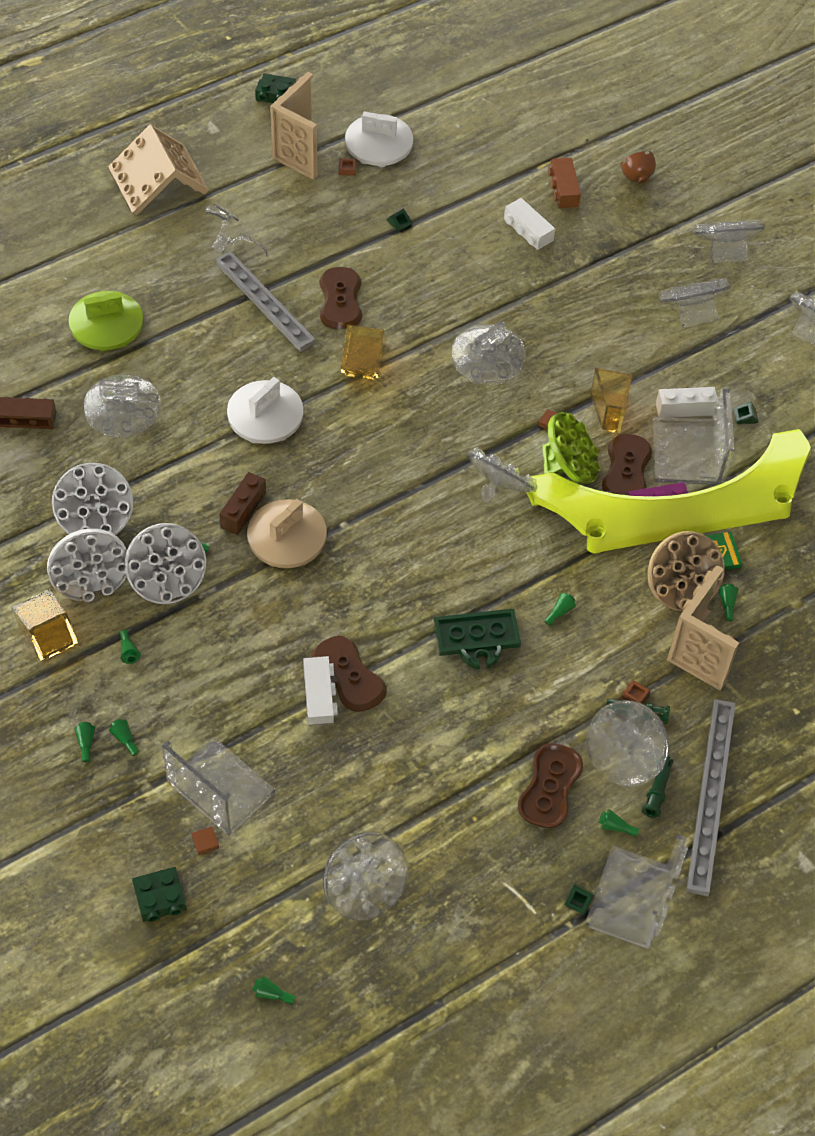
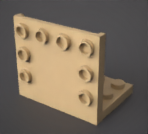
(292, 129)
(151, 165)
(700, 646)

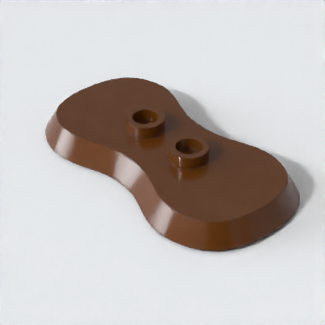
(340, 292)
(628, 460)
(356, 685)
(546, 798)

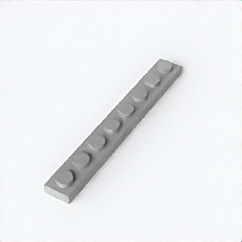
(265, 301)

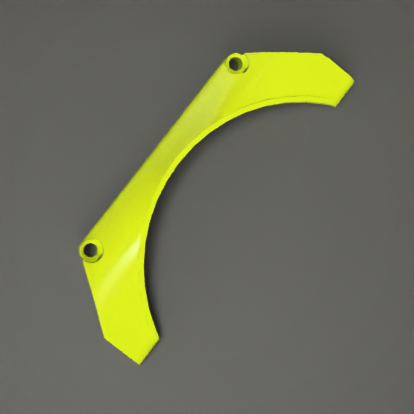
(627, 521)

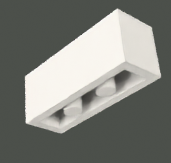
(529, 223)
(686, 402)
(319, 690)

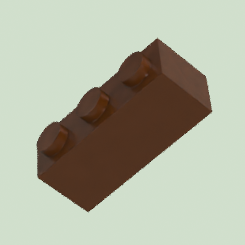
(27, 413)
(242, 503)

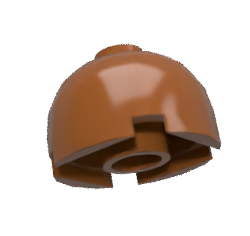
(639, 166)

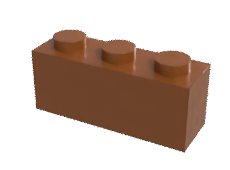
(564, 182)

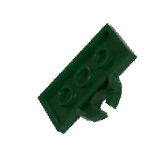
(477, 635)

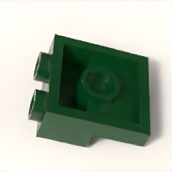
(272, 87)
(159, 894)

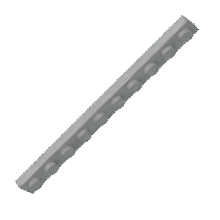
(710, 798)

